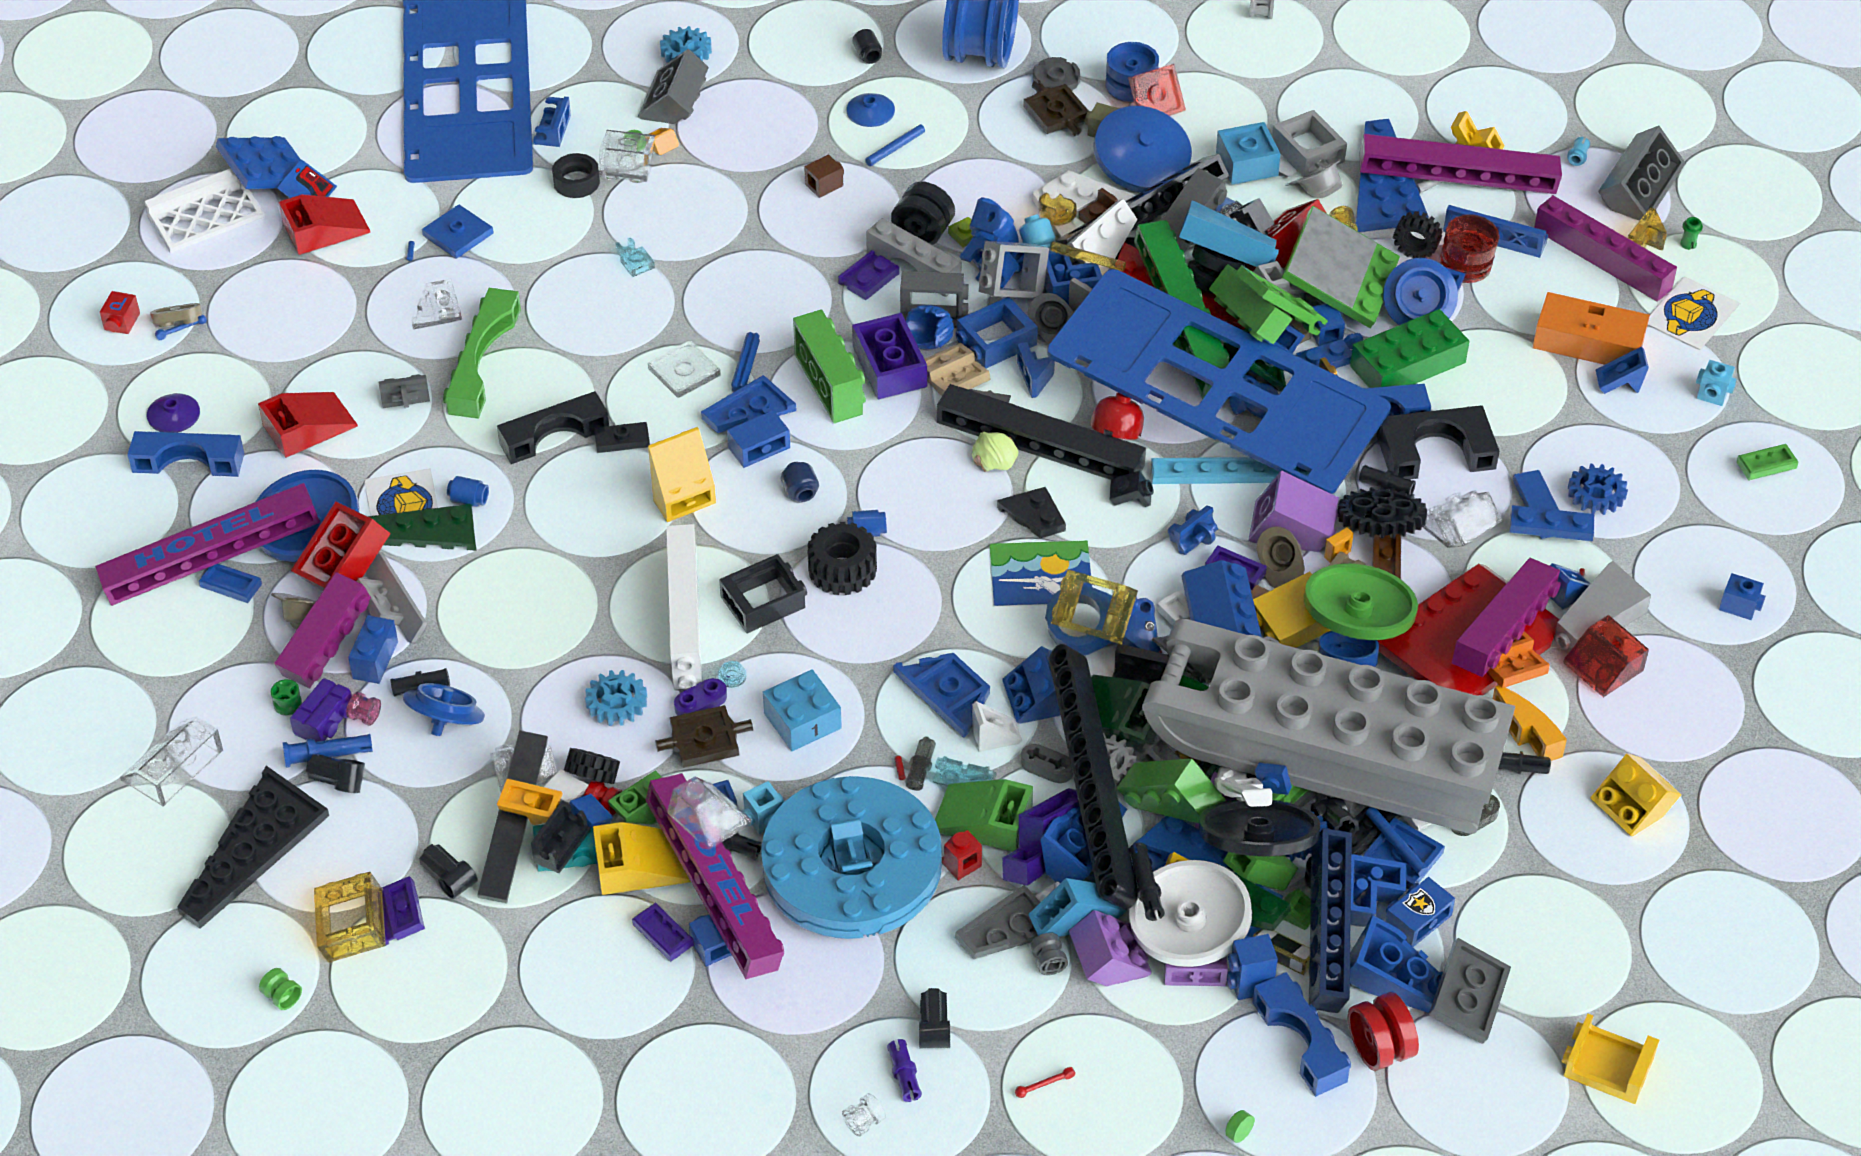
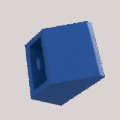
(1032, 688)

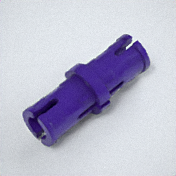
(904, 1070)

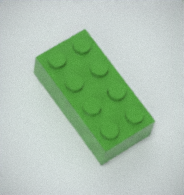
(828, 366)

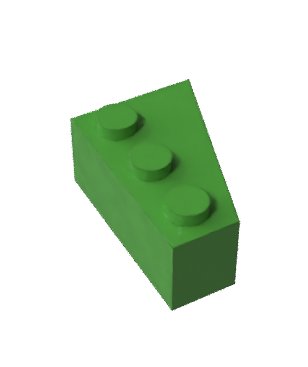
(1169, 789)

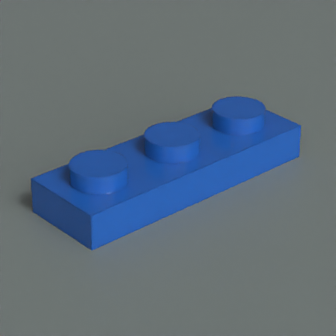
(1552, 523)

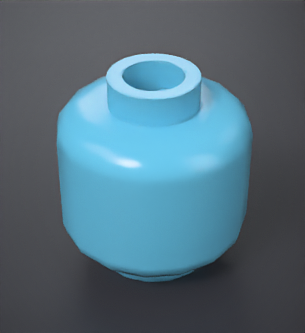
(1037, 231)

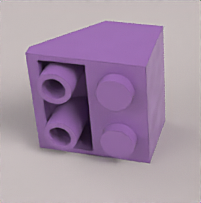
(1109, 950)

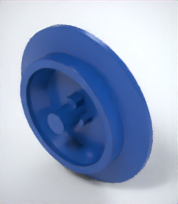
(1418, 289)
(444, 705)

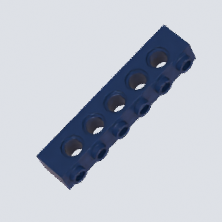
(1330, 921)

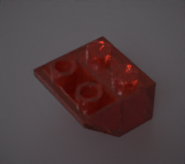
(1607, 656)

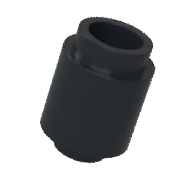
(867, 46)

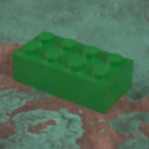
(1410, 352)

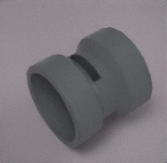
(1050, 957)

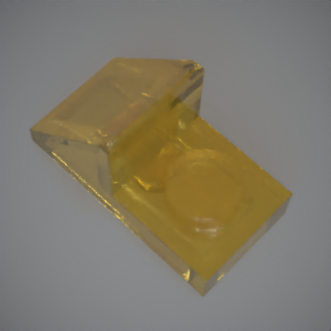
(1649, 231)

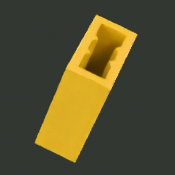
(1284, 614)

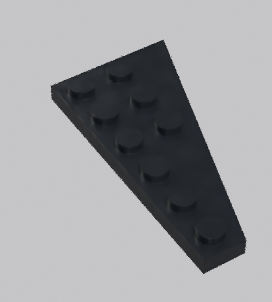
(255, 839)

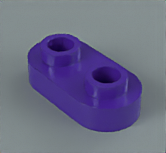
(703, 696)

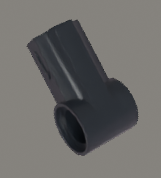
(342, 773)
(1336, 815)
(452, 875)
(934, 1024)

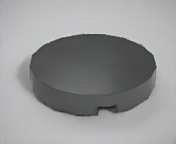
(1056, 72)

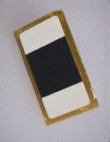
(1288, 951)

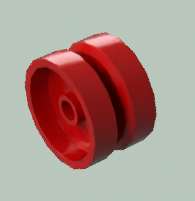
(1383, 1031)

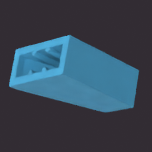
(1068, 906)

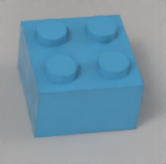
(802, 710)

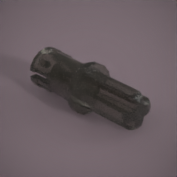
(920, 764)

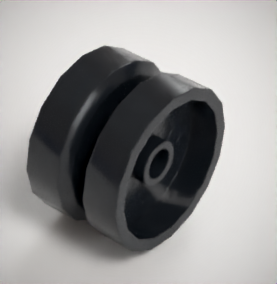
(924, 211)
(1208, 266)

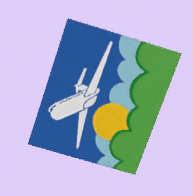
(1034, 570)

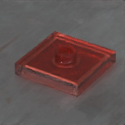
(1158, 90)

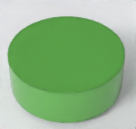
(1239, 1126)

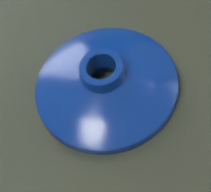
(870, 109)

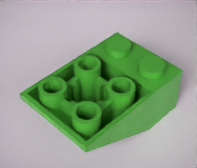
(986, 810)

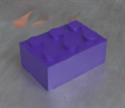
(889, 355)

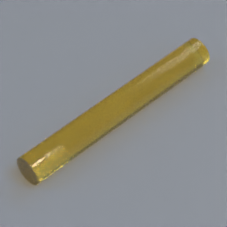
(1088, 256)

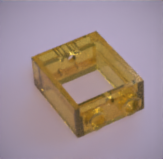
(1117, 615)
(365, 935)

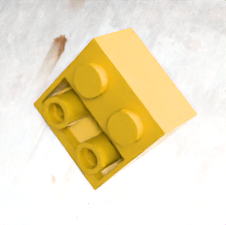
(1635, 794)

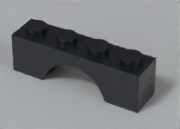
(579, 415)

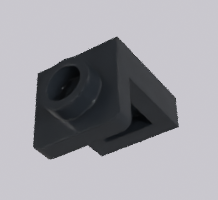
(1131, 487)

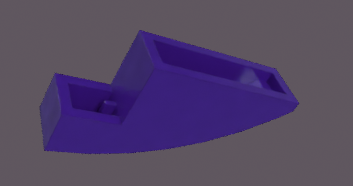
(1027, 862)

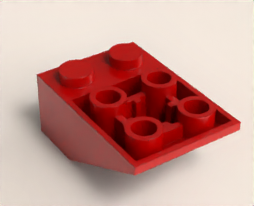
(321, 221)
(304, 419)

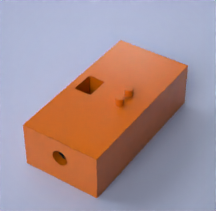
(1588, 329)

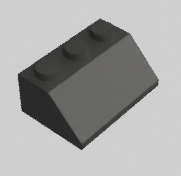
(674, 89)

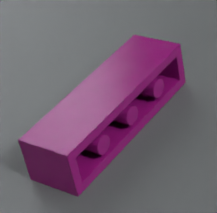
(323, 630)

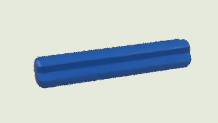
(745, 361)

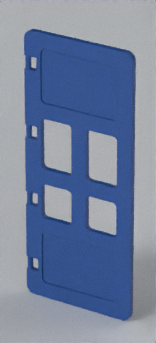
(469, 141)
(1310, 425)

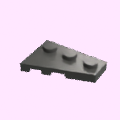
(1001, 926)

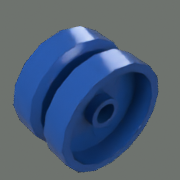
(1126, 61)

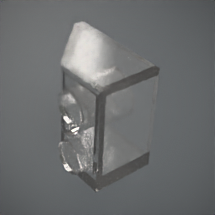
(626, 156)

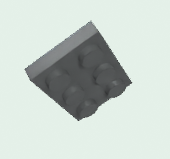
(1470, 990)

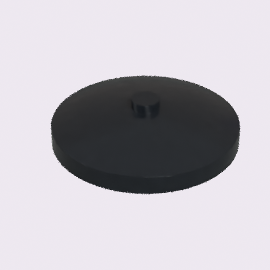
(1259, 829)

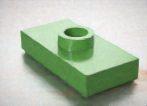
(1767, 461)

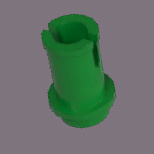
(1692, 227)

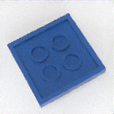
(258, 160)

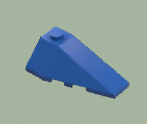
(1067, 848)
(1388, 963)

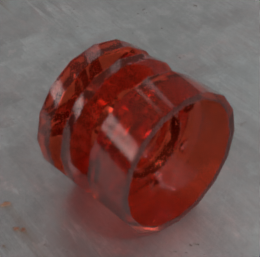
(1470, 247)

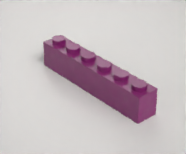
(1606, 248)
(1506, 617)

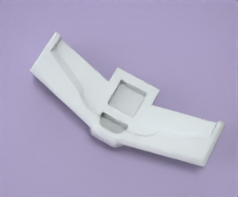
(1236, 784)

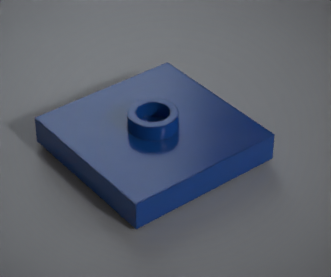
(457, 231)

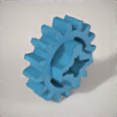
(684, 39)
(616, 697)

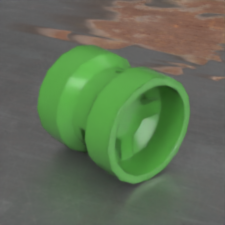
(278, 987)

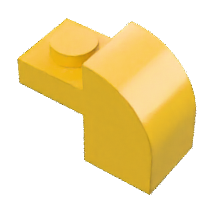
(1467, 133)

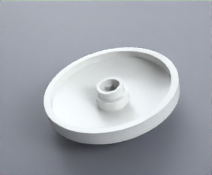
(1202, 917)

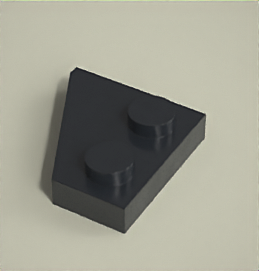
(1035, 511)

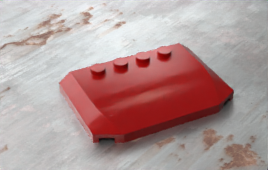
(1442, 619)

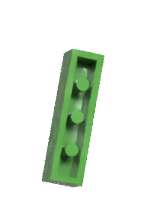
(1252, 310)

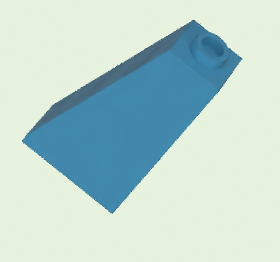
(1227, 236)

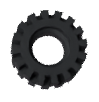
(1421, 225)
(592, 765)

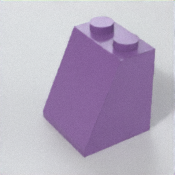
(1298, 508)

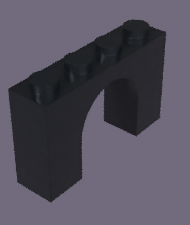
(1463, 426)

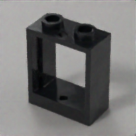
(753, 576)

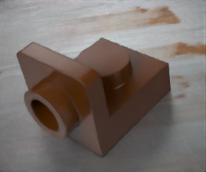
(1104, 201)

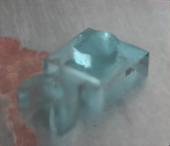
(634, 259)

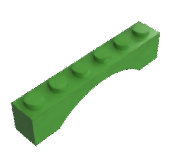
(496, 316)

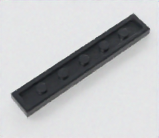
(509, 826)

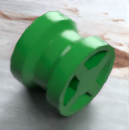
(286, 697)

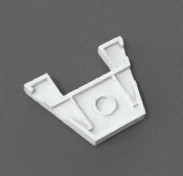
(1080, 190)

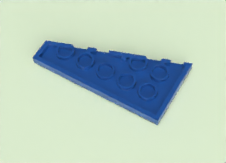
(1385, 197)

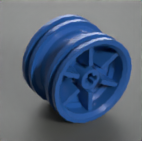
(980, 29)

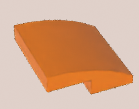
(1519, 664)

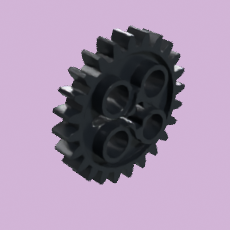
(1382, 512)

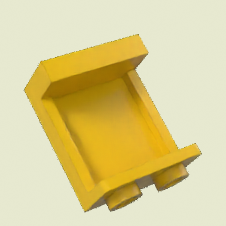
(1609, 1061)

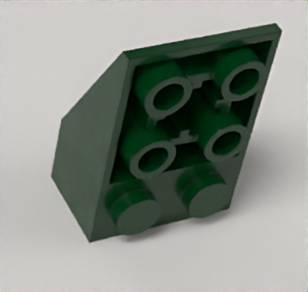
(1122, 710)

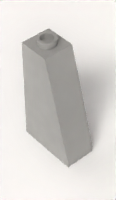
(1609, 594)

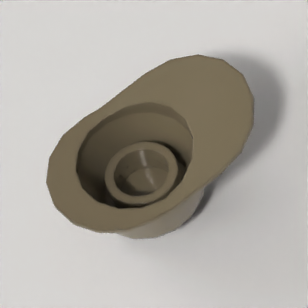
(1281, 554)
(294, 608)

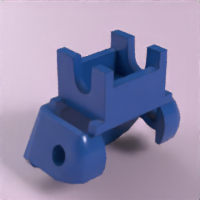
(992, 224)

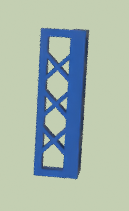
(1511, 234)

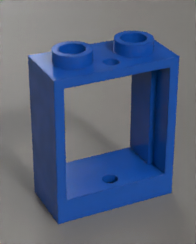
(997, 351)

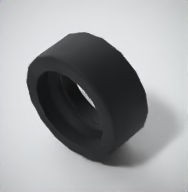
(574, 163)

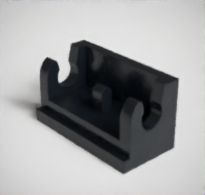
(559, 838)

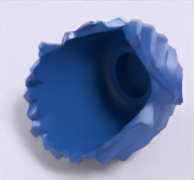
(930, 326)

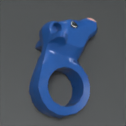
(1138, 634)

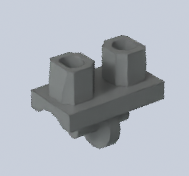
(404, 391)

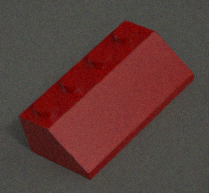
(1287, 229)

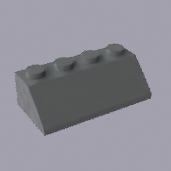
(1642, 174)

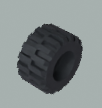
(842, 542)

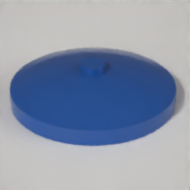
(1140, 147)
(325, 490)

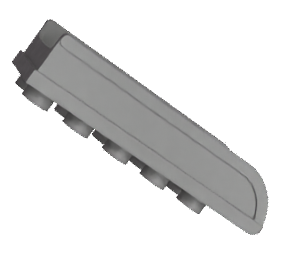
(1331, 724)

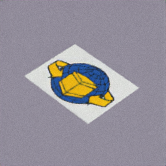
(1692, 312)
(401, 492)

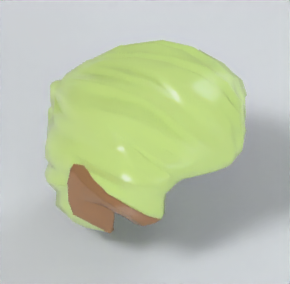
(994, 451)

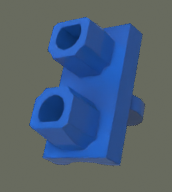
(1197, 529)

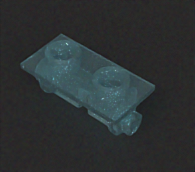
(954, 771)

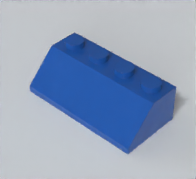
(1221, 597)

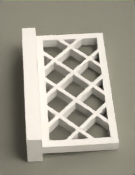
(196, 196)

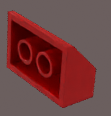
(341, 544)

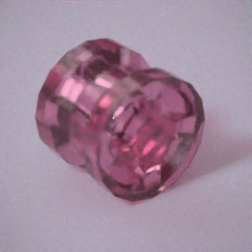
(363, 708)

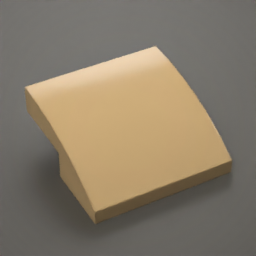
(955, 367)

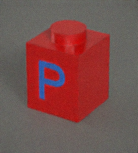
(119, 312)

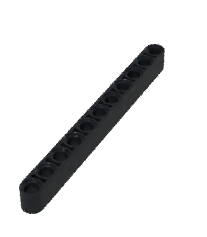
(1093, 777)

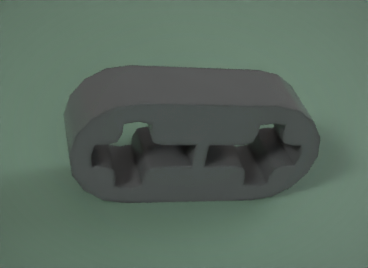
(1046, 763)

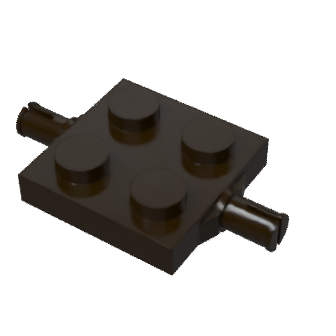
(1055, 108)
(704, 736)

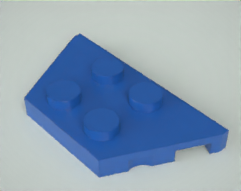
(946, 687)

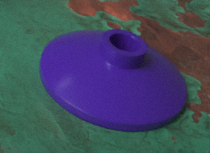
(173, 413)

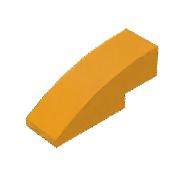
(1532, 725)

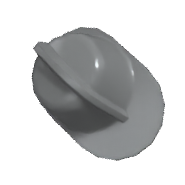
(1321, 183)

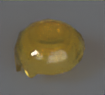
(1057, 210)

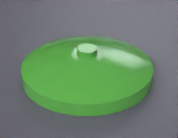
(1360, 601)

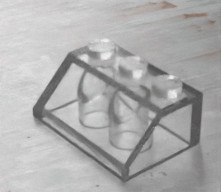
(174, 760)

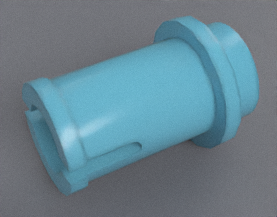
(1578, 154)

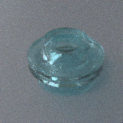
(732, 674)

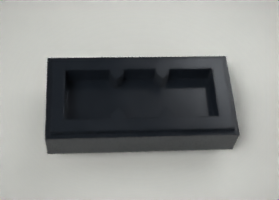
(621, 437)

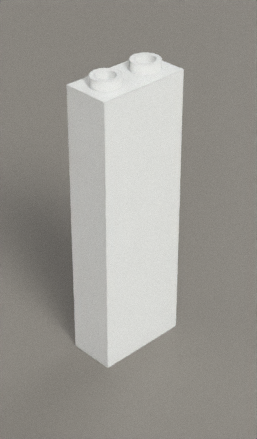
(684, 606)

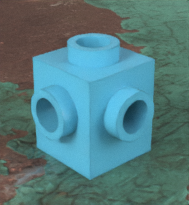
(1716, 377)
(761, 804)

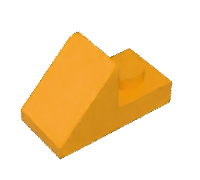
(529, 800)

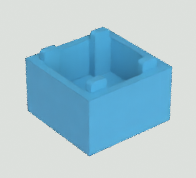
(1248, 153)

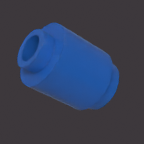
(467, 491)
(871, 520)

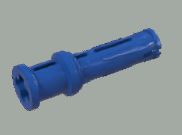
(304, 751)

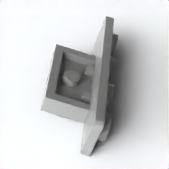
(391, 598)

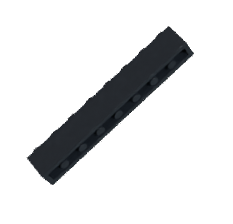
(1040, 433)

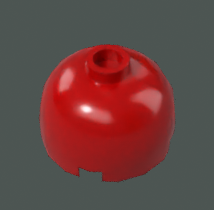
(1118, 416)

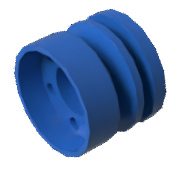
(1349, 649)

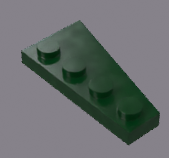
(434, 526)

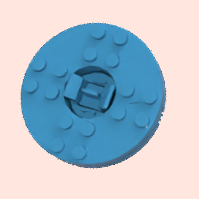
(851, 857)

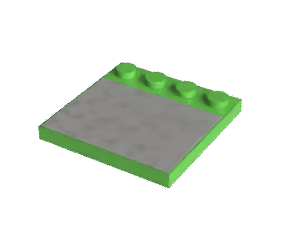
(1340, 266)

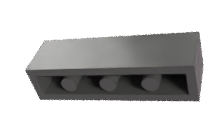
(1200, 188)

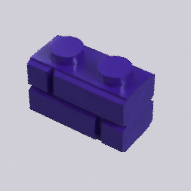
(321, 711)

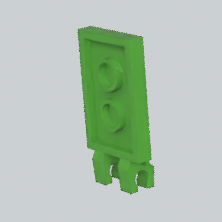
(1297, 307)

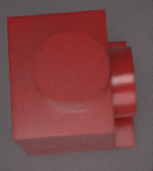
(958, 848)

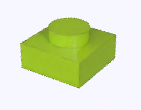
(961, 231)

